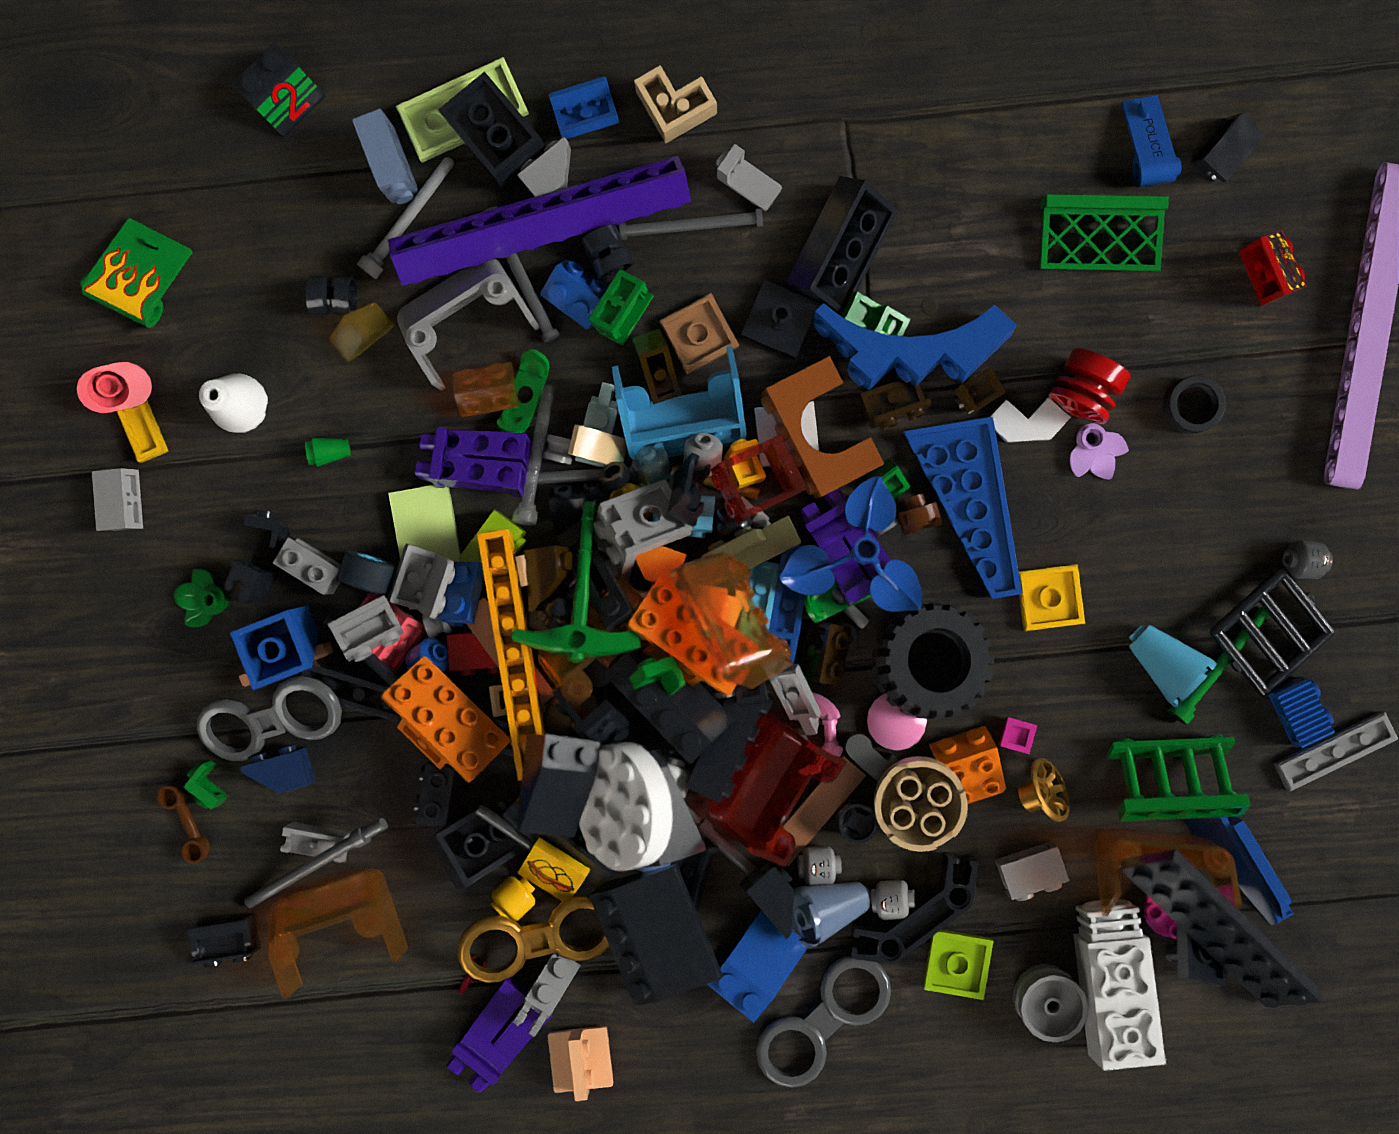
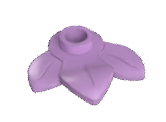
(1097, 456)

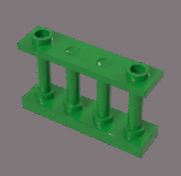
(1166, 805)

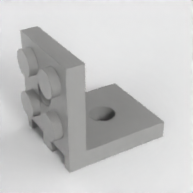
(625, 533)

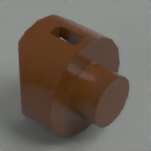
(918, 515)

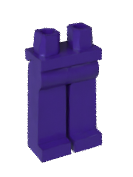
(476, 460)
(828, 533)
(478, 1047)

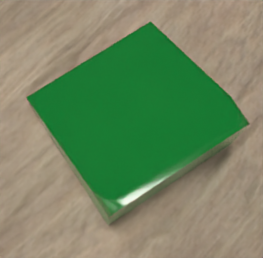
(892, 478)

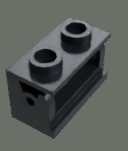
(224, 940)

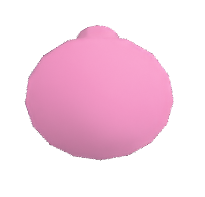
(893, 728)

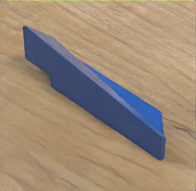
(1253, 870)

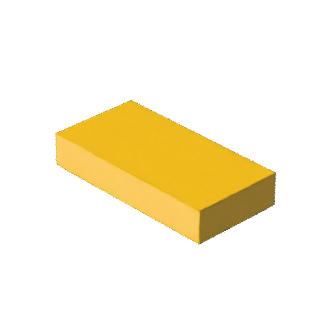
(142, 432)

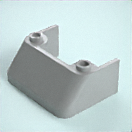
(448, 297)

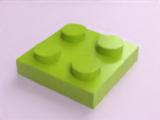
(958, 964)

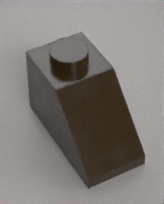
(656, 366)
(548, 574)

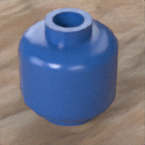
(432, 649)

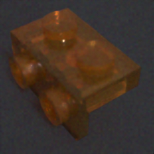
(485, 389)

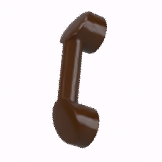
(198, 846)

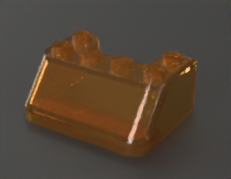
(727, 620)

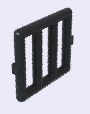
(1305, 649)

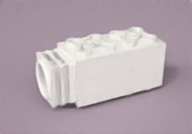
(1118, 987)

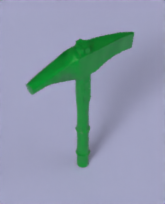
(578, 639)

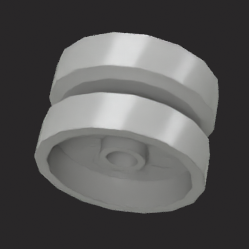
(1050, 1003)

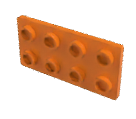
(671, 632)
(444, 720)

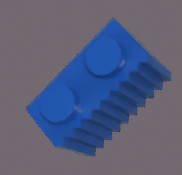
(1301, 711)

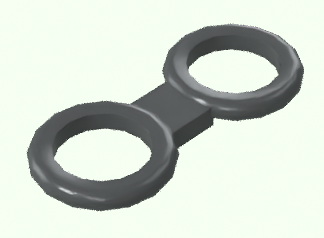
(269, 719)
(822, 1022)

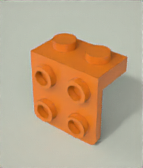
(974, 761)

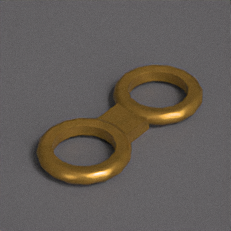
(531, 941)

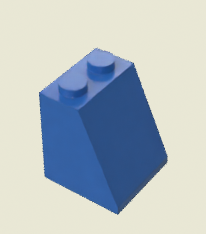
(277, 646)

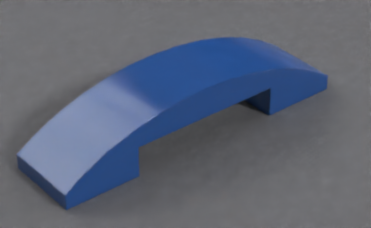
(787, 609)

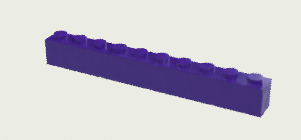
(539, 221)

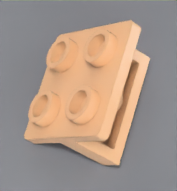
(580, 1060)

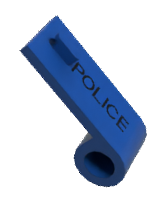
(1153, 149)

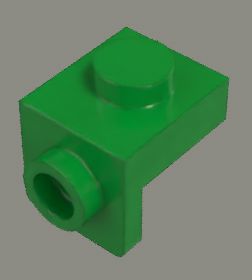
(664, 670)
(204, 791)

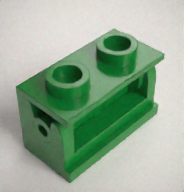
(621, 307)

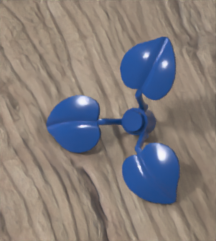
(894, 587)

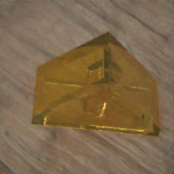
(360, 330)

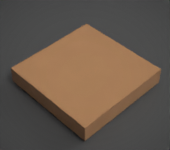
(698, 333)

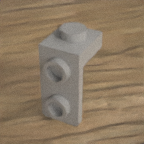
(746, 178)

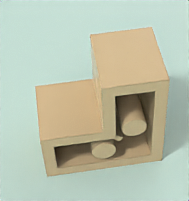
(674, 110)

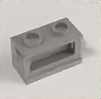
(309, 565)
(366, 629)
(1032, 871)

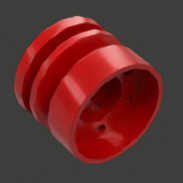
(1091, 383)

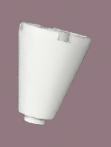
(234, 402)

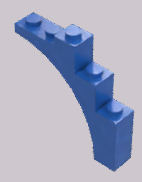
(914, 358)

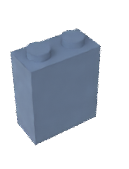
(386, 157)

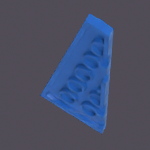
(968, 481)

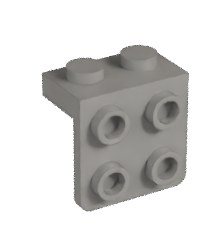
(421, 580)

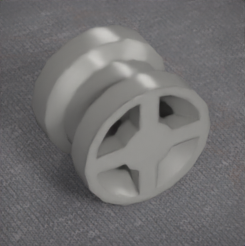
(558, 450)
(435, 626)

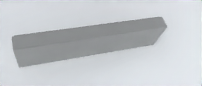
(1335, 751)

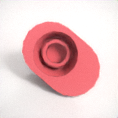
(114, 387)

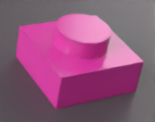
(1017, 735)

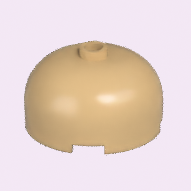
(923, 821)

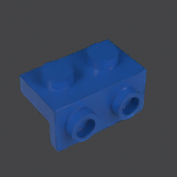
(584, 108)
(574, 291)
(463, 594)

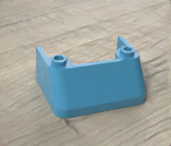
(675, 420)

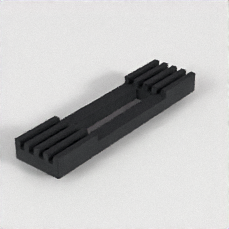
(614, 606)

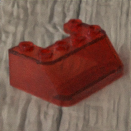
(770, 786)

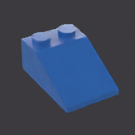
(757, 966)

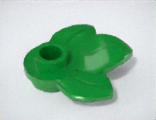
(197, 597)

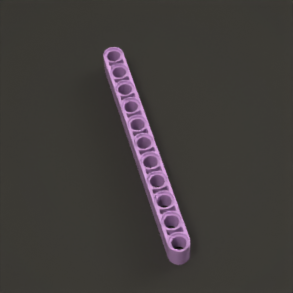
(1367, 337)

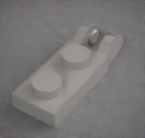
(547, 990)

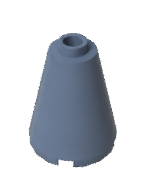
(826, 909)

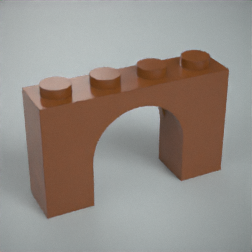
(820, 470)

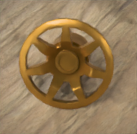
(1041, 793)

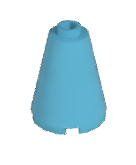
(1169, 662)

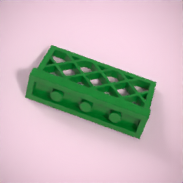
(1104, 206)

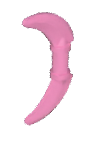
(829, 718)

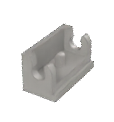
(117, 499)
(311, 839)

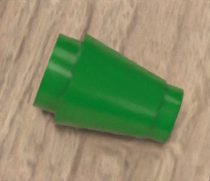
(326, 450)

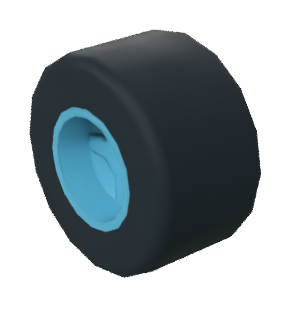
(367, 572)

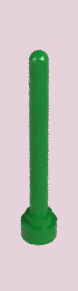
(1184, 710)

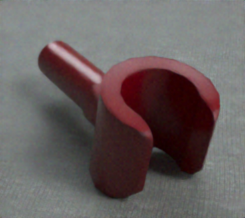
(465, 983)

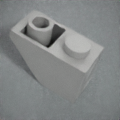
(548, 171)

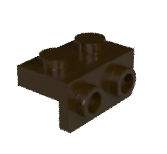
(893, 402)

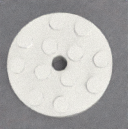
(627, 808)

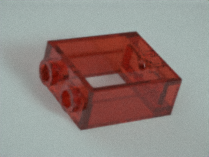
(782, 466)

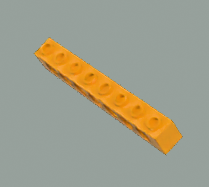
(514, 658)

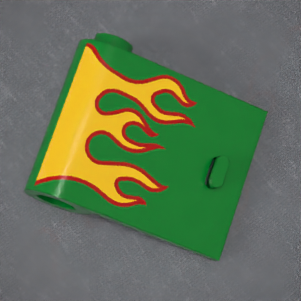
(135, 276)

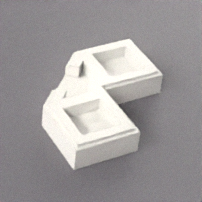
(1040, 426)

